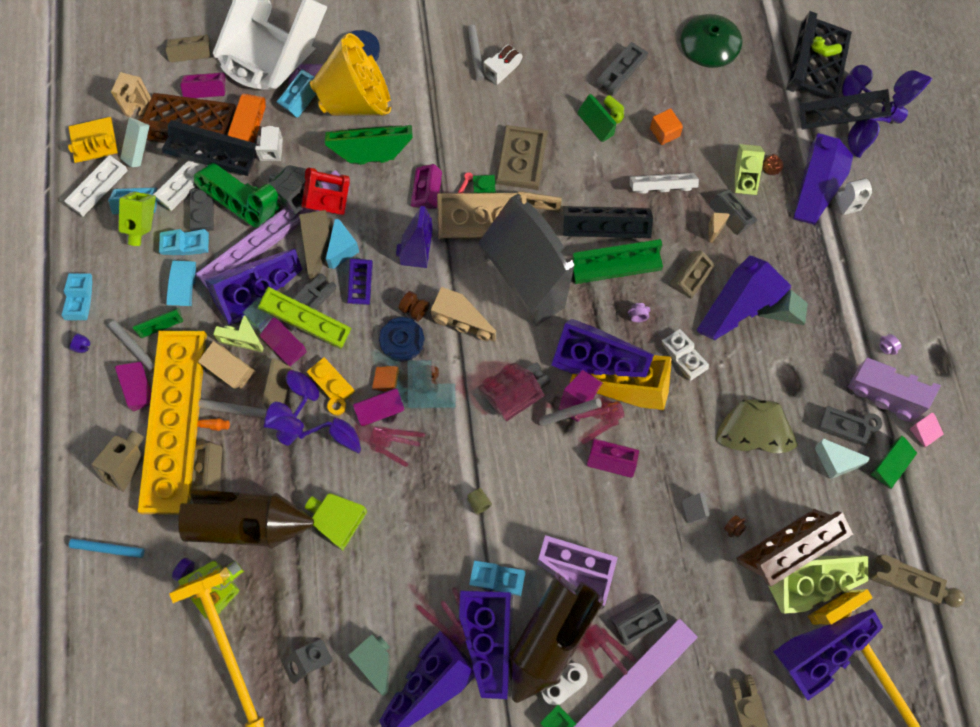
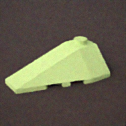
(819, 582)

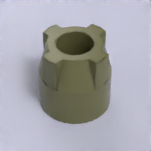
(479, 501)

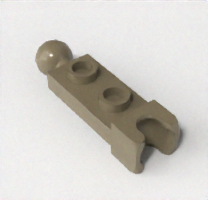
(916, 582)

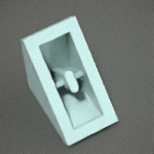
(838, 459)

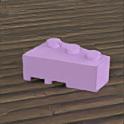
(893, 391)
(578, 565)

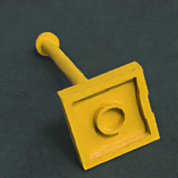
(201, 588)
(841, 608)

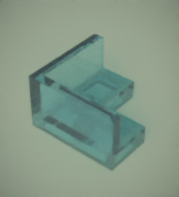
(423, 393)

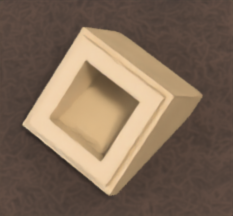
(716, 224)

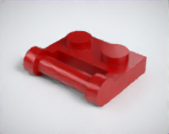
(325, 199)

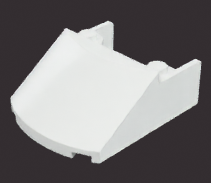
(260, 52)

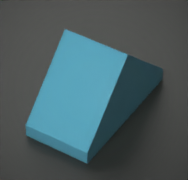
(341, 245)

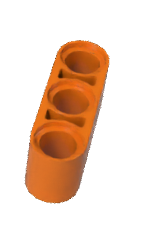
(247, 117)

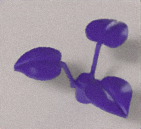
(906, 88)
(290, 428)

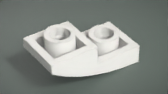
(684, 355)

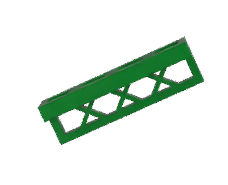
(617, 261)

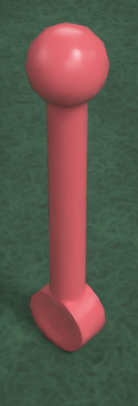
(468, 178)

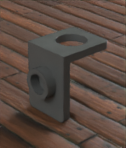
(307, 660)

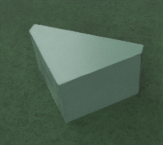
(788, 309)

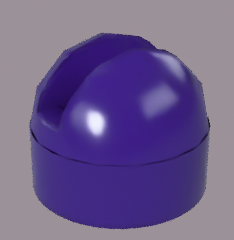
(80, 343)

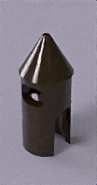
(240, 519)
(558, 619)

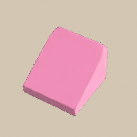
(927, 430)

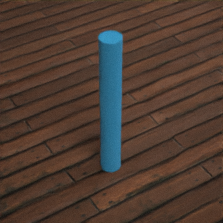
(106, 548)

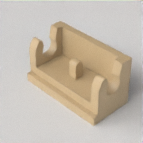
(131, 94)
(226, 365)

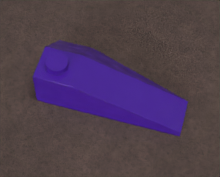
(824, 174)
(416, 240)
(241, 286)
(747, 291)
(598, 352)
(488, 632)
(818, 654)
(436, 679)

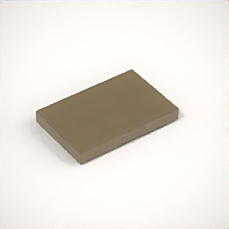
(521, 157)

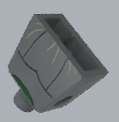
(290, 187)

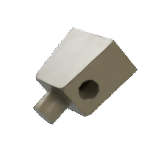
(119, 461)

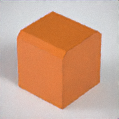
(666, 126)

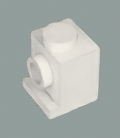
(269, 144)

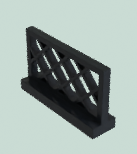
(802, 53)

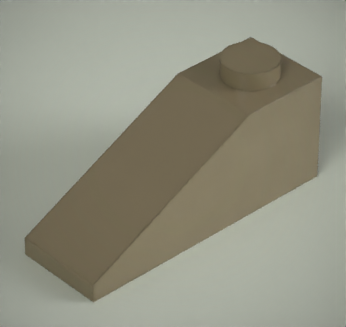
(316, 236)

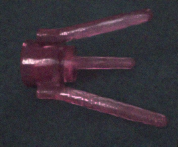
(610, 412)
(383, 438)
(457, 631)
(597, 639)

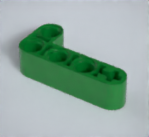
(249, 205)

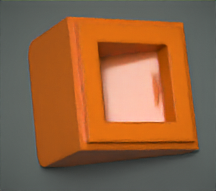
(385, 378)

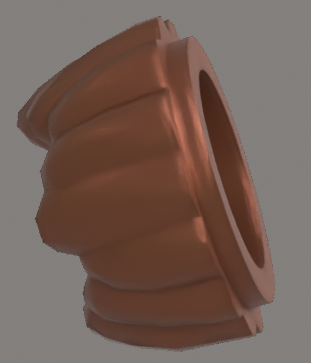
(772, 165)

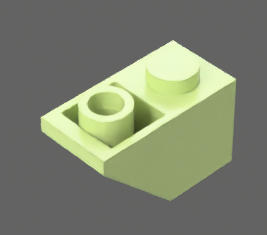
(748, 168)

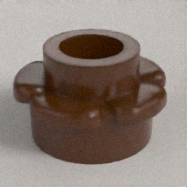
(735, 526)

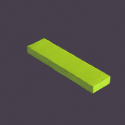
(304, 318)

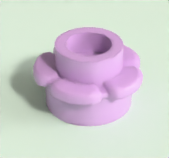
(639, 312)
(890, 344)

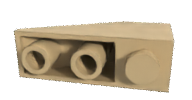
(455, 310)

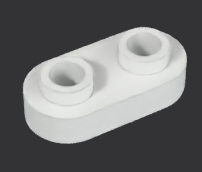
(567, 686)

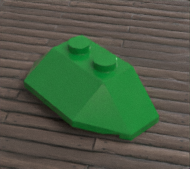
(369, 144)

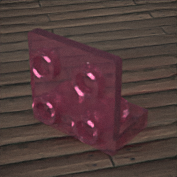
(512, 390)

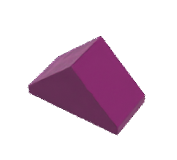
(580, 390)

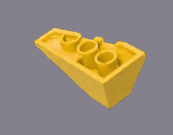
(639, 391)

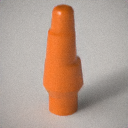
(214, 424)

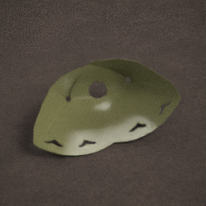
(760, 424)

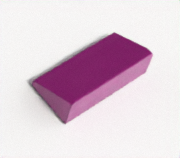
(203, 85)
(426, 186)
(283, 342)
(134, 385)
(378, 407)
(613, 458)

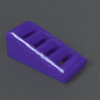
(365, 264)

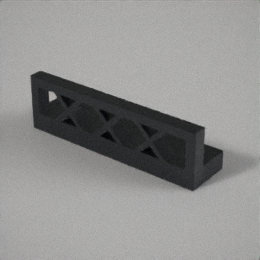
(840, 103)
(212, 145)
(607, 222)

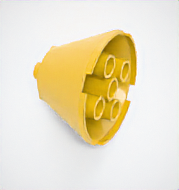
(351, 82)

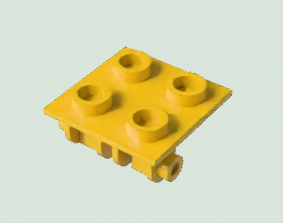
(92, 140)

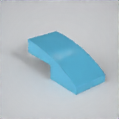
(181, 243)
(181, 282)
(78, 296)
(497, 578)

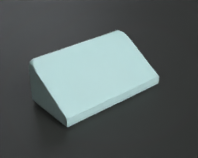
(134, 142)

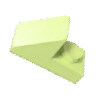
(242, 338)

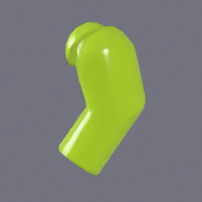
(819, 47)
(617, 109)

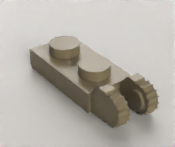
(748, 709)

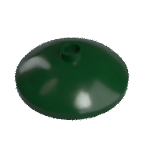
(711, 40)

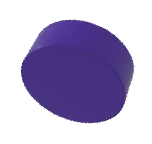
(182, 569)

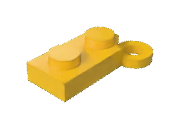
(331, 384)

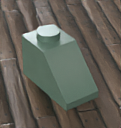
(374, 662)

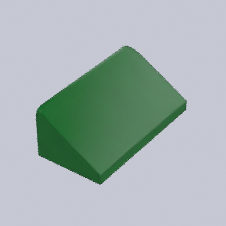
(597, 118)
(158, 323)
(894, 462)

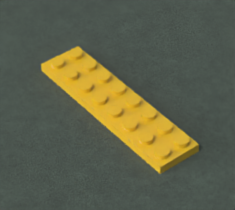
(172, 422)

